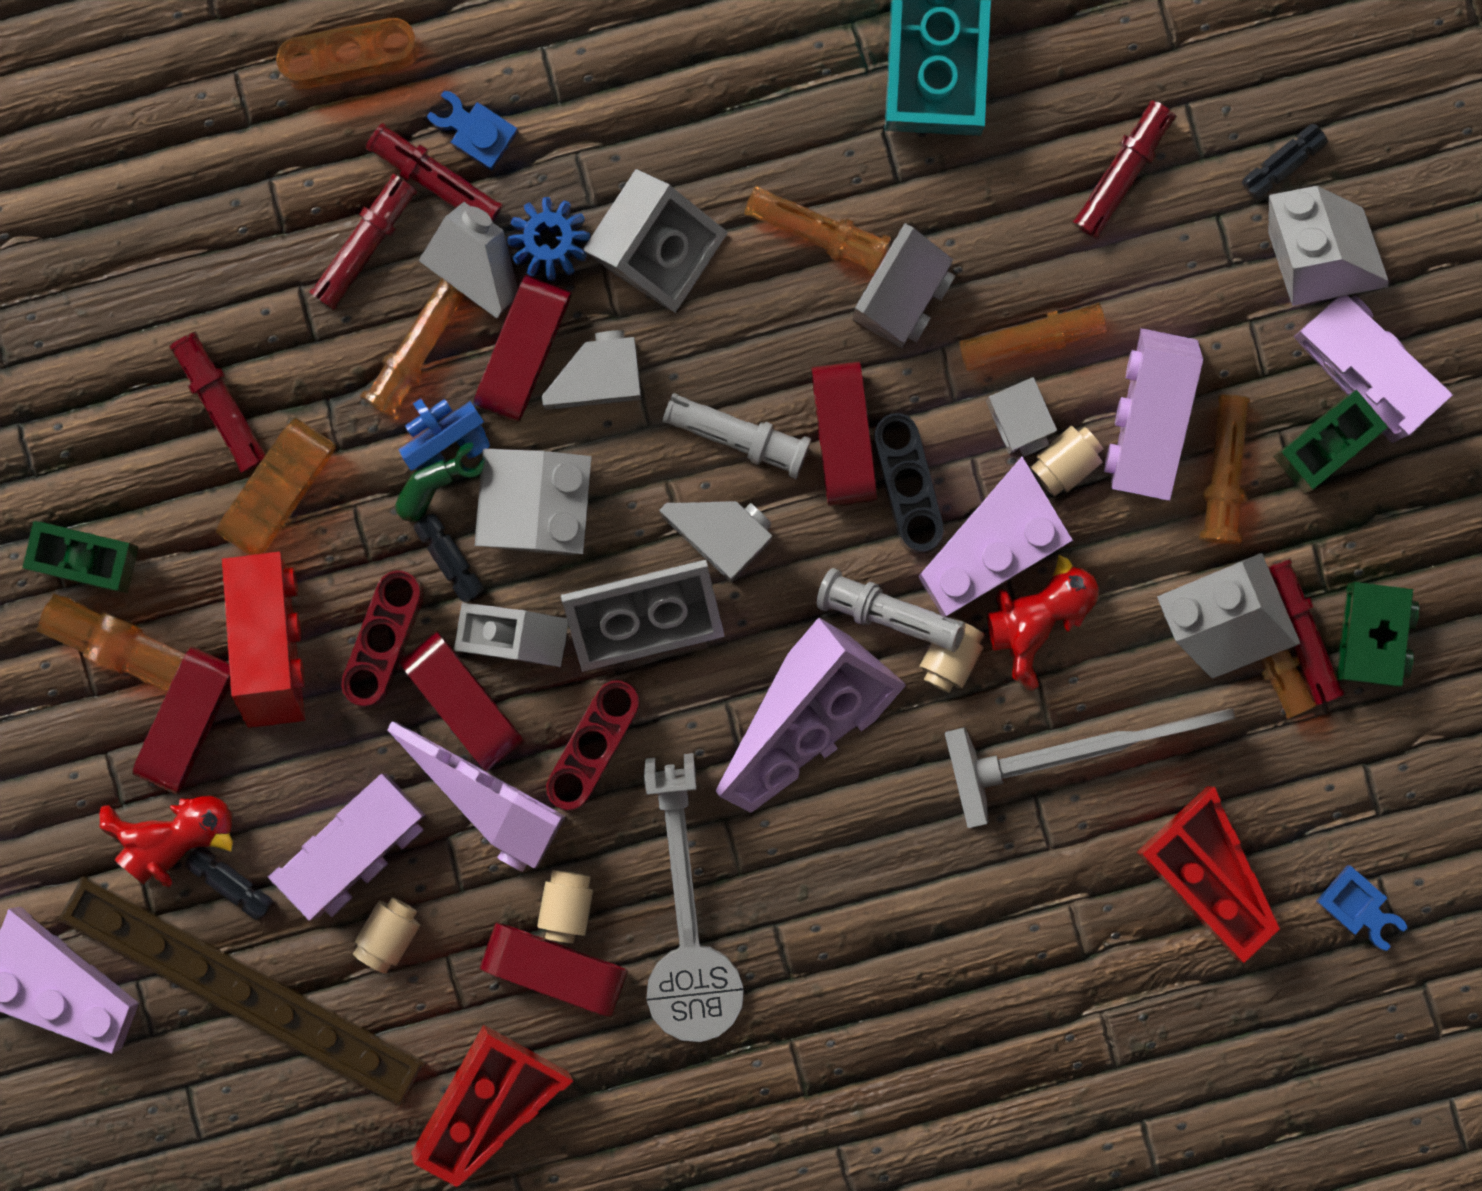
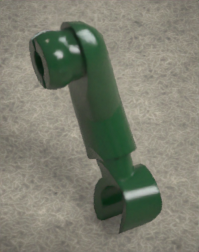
(423, 484)

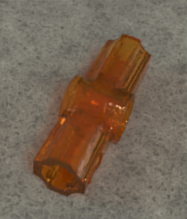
(110, 641)

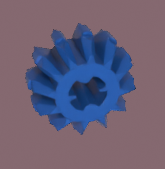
(554, 223)

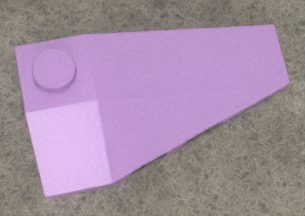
(814, 700)
(498, 810)

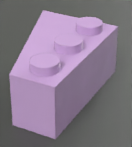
(1154, 414)
(996, 542)

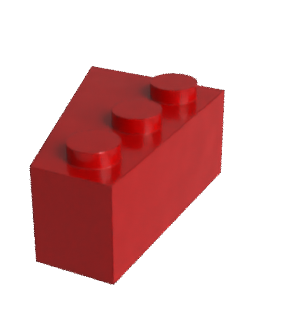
(263, 639)
(1209, 873)
(485, 1104)

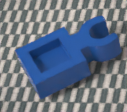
(479, 133)
(1356, 904)

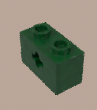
(1330, 441)
(80, 556)
(1358, 654)

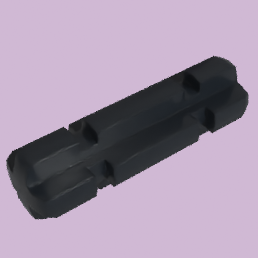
(1284, 161)
(448, 557)
(229, 883)

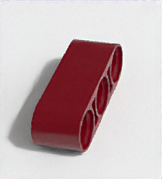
(522, 348)
(844, 433)
(364, 656)
(461, 701)
(183, 721)
(575, 762)
(553, 969)

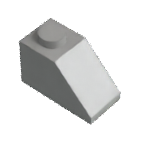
(473, 258)
(597, 374)
(511, 634)

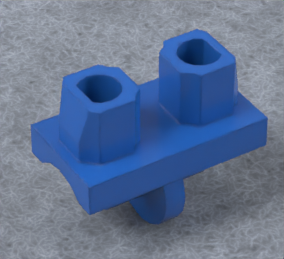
(459, 426)

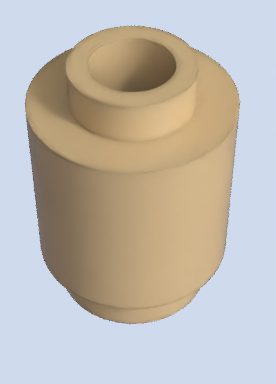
(1067, 460)
(953, 668)
(565, 906)
(386, 935)

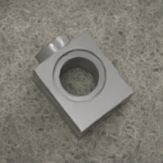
(1022, 417)

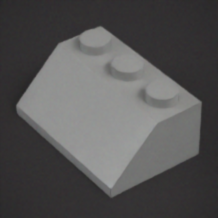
(643, 615)

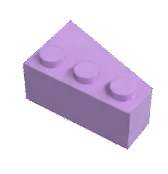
(1375, 363)
(349, 849)
(57, 988)

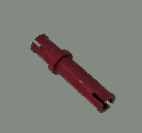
(428, 172)
(1117, 180)
(364, 241)
(223, 410)
(1311, 650)

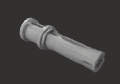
(759, 442)
(870, 605)

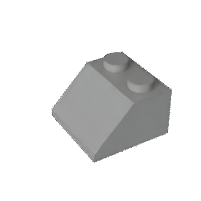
(655, 240)
(1323, 245)
(903, 288)
(533, 501)
(721, 532)
(1229, 617)

